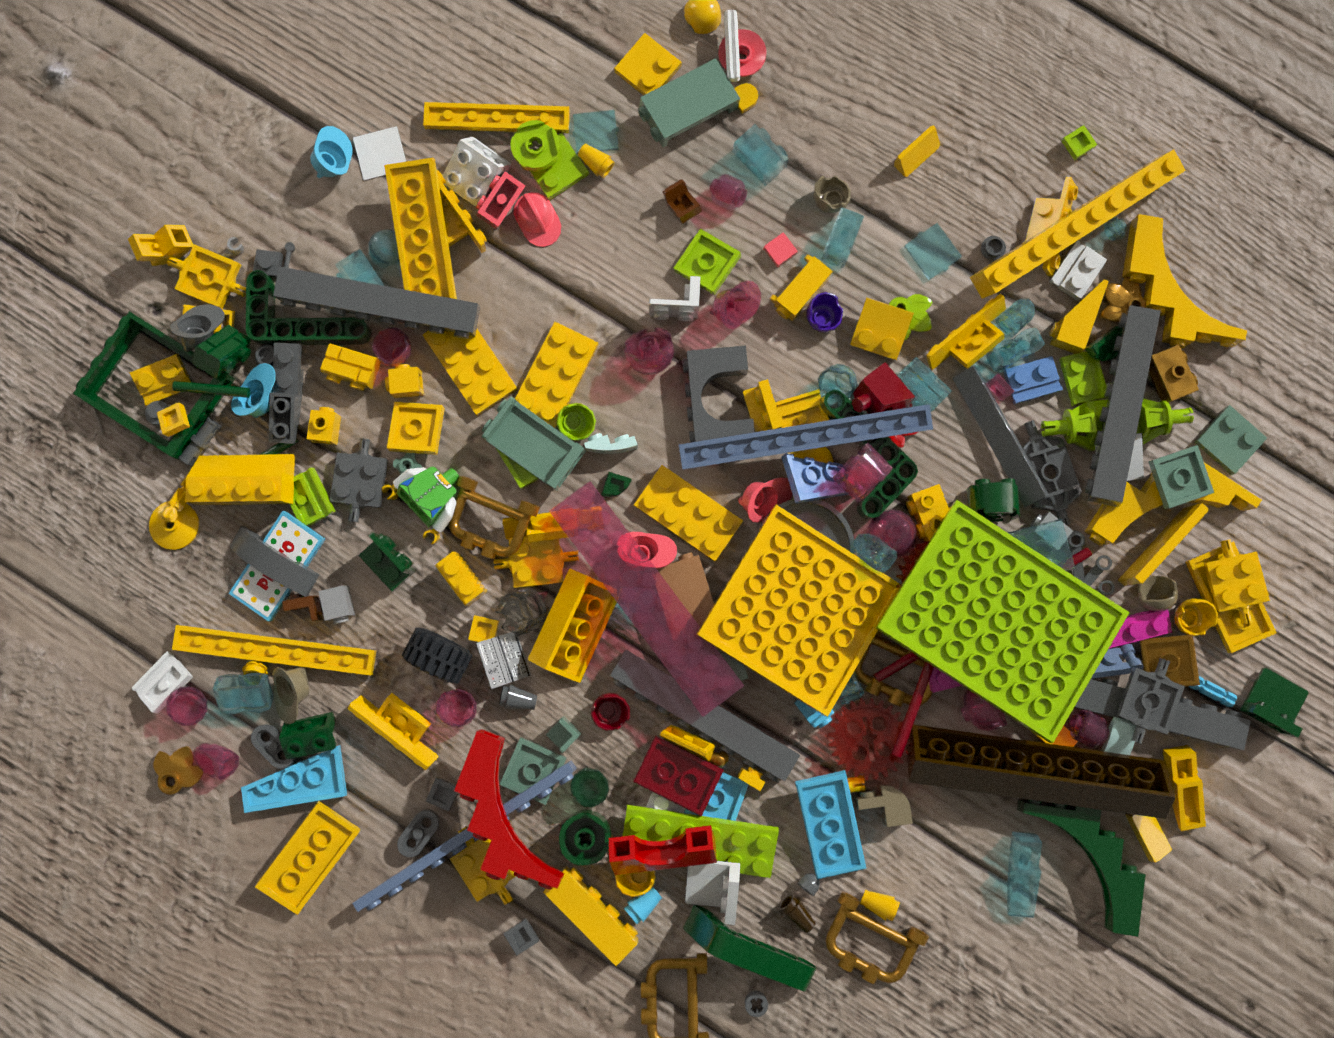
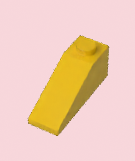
(1075, 327)

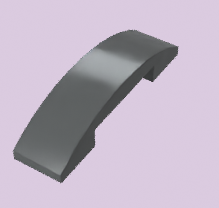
(272, 562)

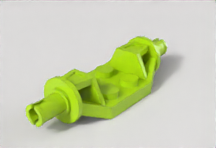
(1086, 420)

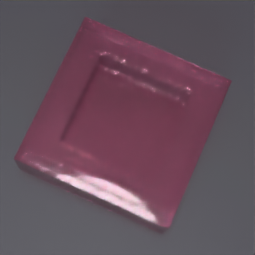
(1000, 387)

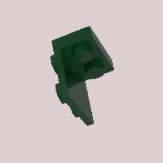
(386, 562)
(1275, 702)

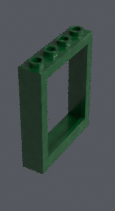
(104, 365)

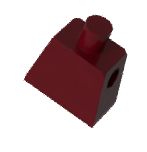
(881, 392)

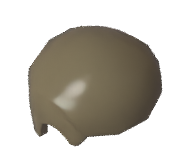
(831, 194)
(1158, 593)

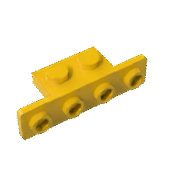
(1047, 212)
(457, 221)
(972, 338)
(539, 528)
(398, 725)

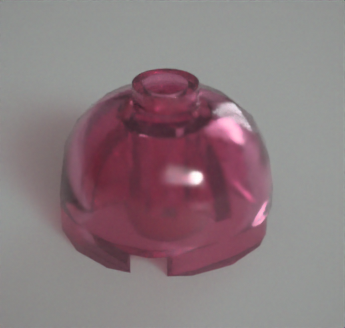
(649, 351)
(895, 530)
(981, 713)

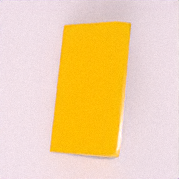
(917, 152)
(688, 742)
(1149, 836)

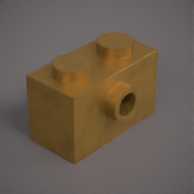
(1172, 374)

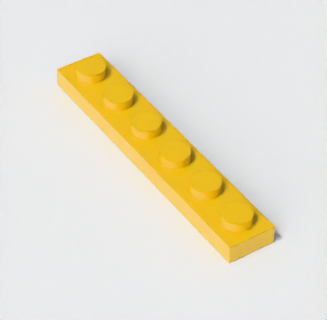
(492, 116)

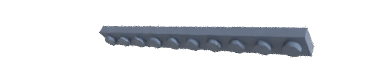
(806, 436)
(457, 842)

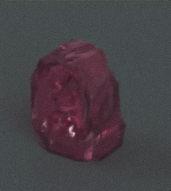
(216, 760)

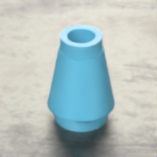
(641, 907)

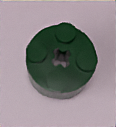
(994, 499)
(585, 852)

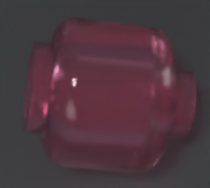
(728, 192)
(1088, 728)

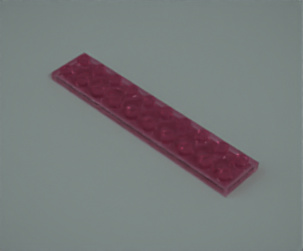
(646, 598)

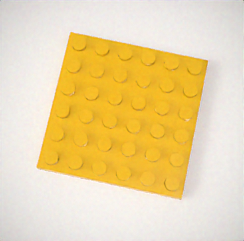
(799, 610)

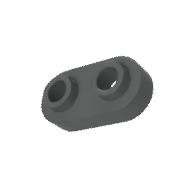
(271, 749)
(418, 832)

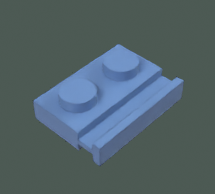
(1033, 380)

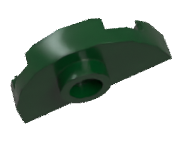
(1103, 347)

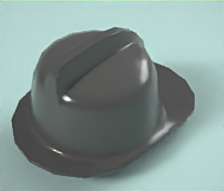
(197, 325)

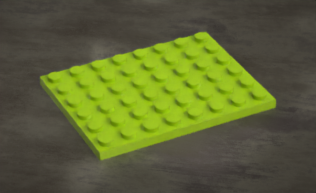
(1003, 621)

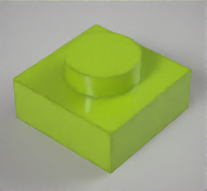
(1079, 142)

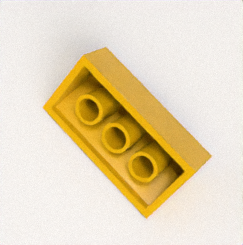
(241, 480)
(573, 626)

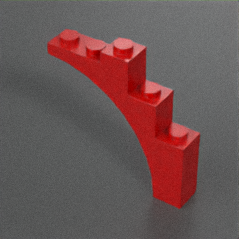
(489, 821)

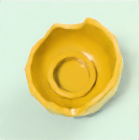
(702, 15)
(1195, 616)
(635, 883)

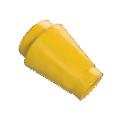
(596, 160)
(880, 904)

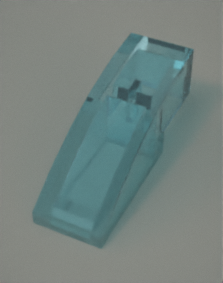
(1023, 874)

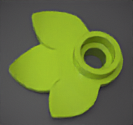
(918, 305)

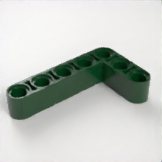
(297, 326)
(897, 459)
(746, 951)

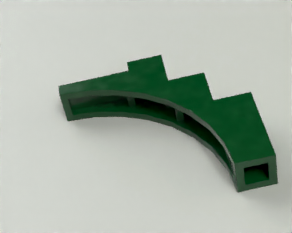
(1120, 882)

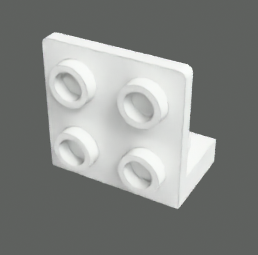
(473, 169)
(684, 309)
(714, 886)

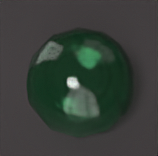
(589, 787)

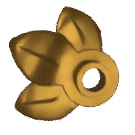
(1120, 298)
(179, 767)

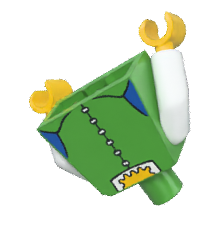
(428, 496)

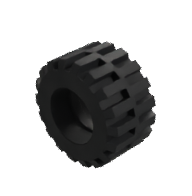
(437, 655)

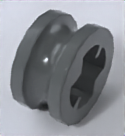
(748, 1005)

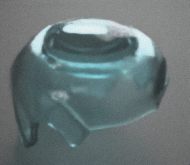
(383, 248)
(838, 378)

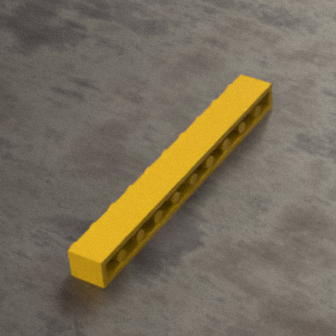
(1077, 224)

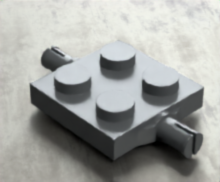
(358, 480)
(1150, 700)

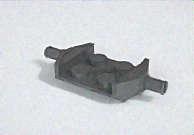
(1064, 486)

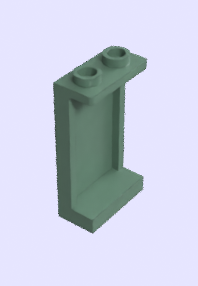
(688, 101)
(532, 443)

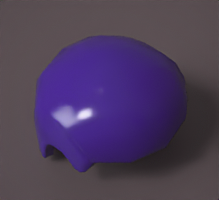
(824, 312)

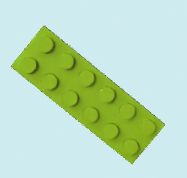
(735, 840)

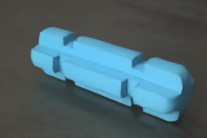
(1215, 692)

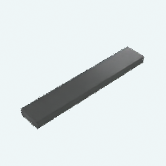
(1000, 435)

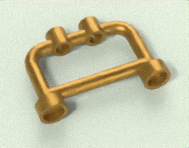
(471, 540)
(872, 686)
(870, 971)
(649, 991)

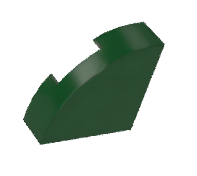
(615, 484)

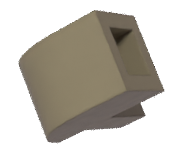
(893, 804)

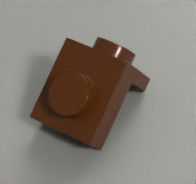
(681, 201)
(299, 602)

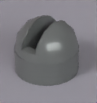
(809, 884)

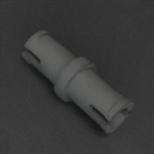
(199, 441)

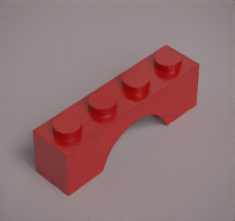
(637, 855)

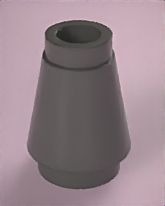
(516, 698)

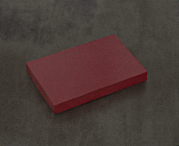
(678, 775)

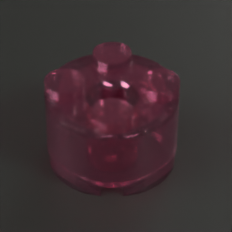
(862, 472)

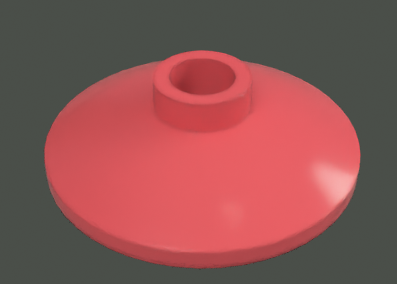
(752, 47)

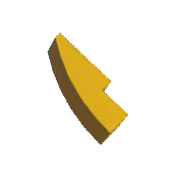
(1187, 786)

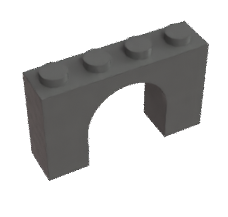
(702, 368)

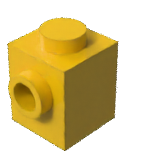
(404, 381)
(324, 426)

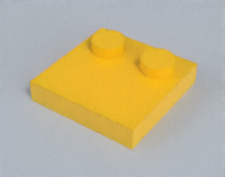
(647, 65)
(881, 328)
(415, 428)

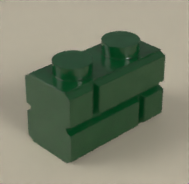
(222, 351)

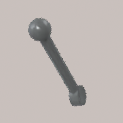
(290, 247)

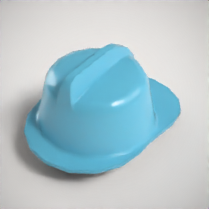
(331, 152)
(260, 382)

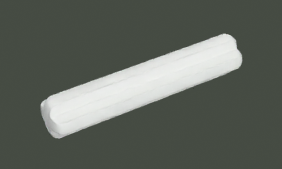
(732, 45)

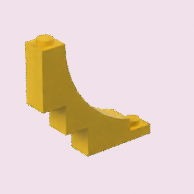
(1112, 520)

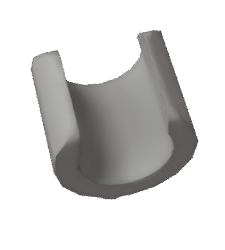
(233, 251)

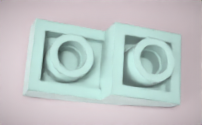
(602, 445)
(1119, 737)

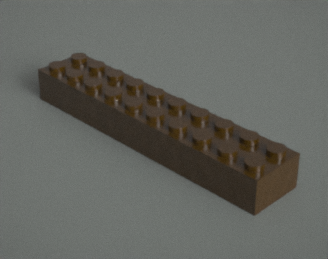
(1039, 771)

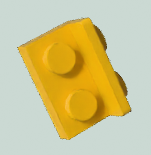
(762, 407)

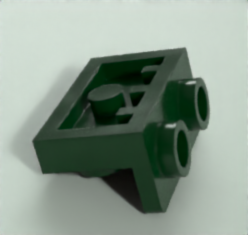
(308, 736)

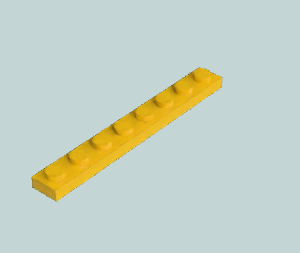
(274, 650)

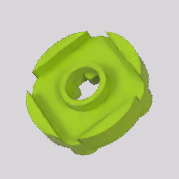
(543, 134)

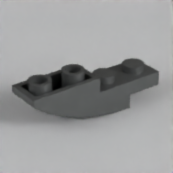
(287, 393)

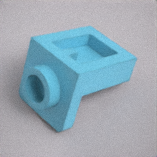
(812, 716)

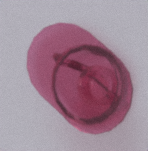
(736, 304)

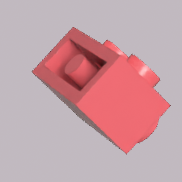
(500, 200)

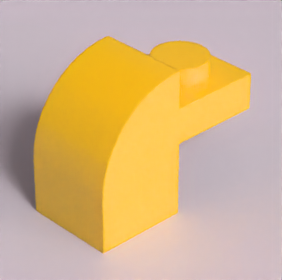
(166, 242)

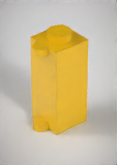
(802, 288)

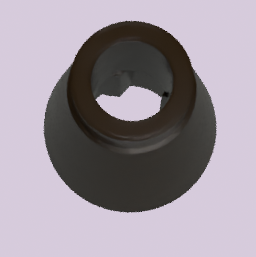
(796, 913)

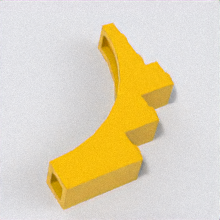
(1183, 320)

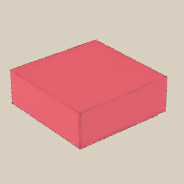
(780, 249)

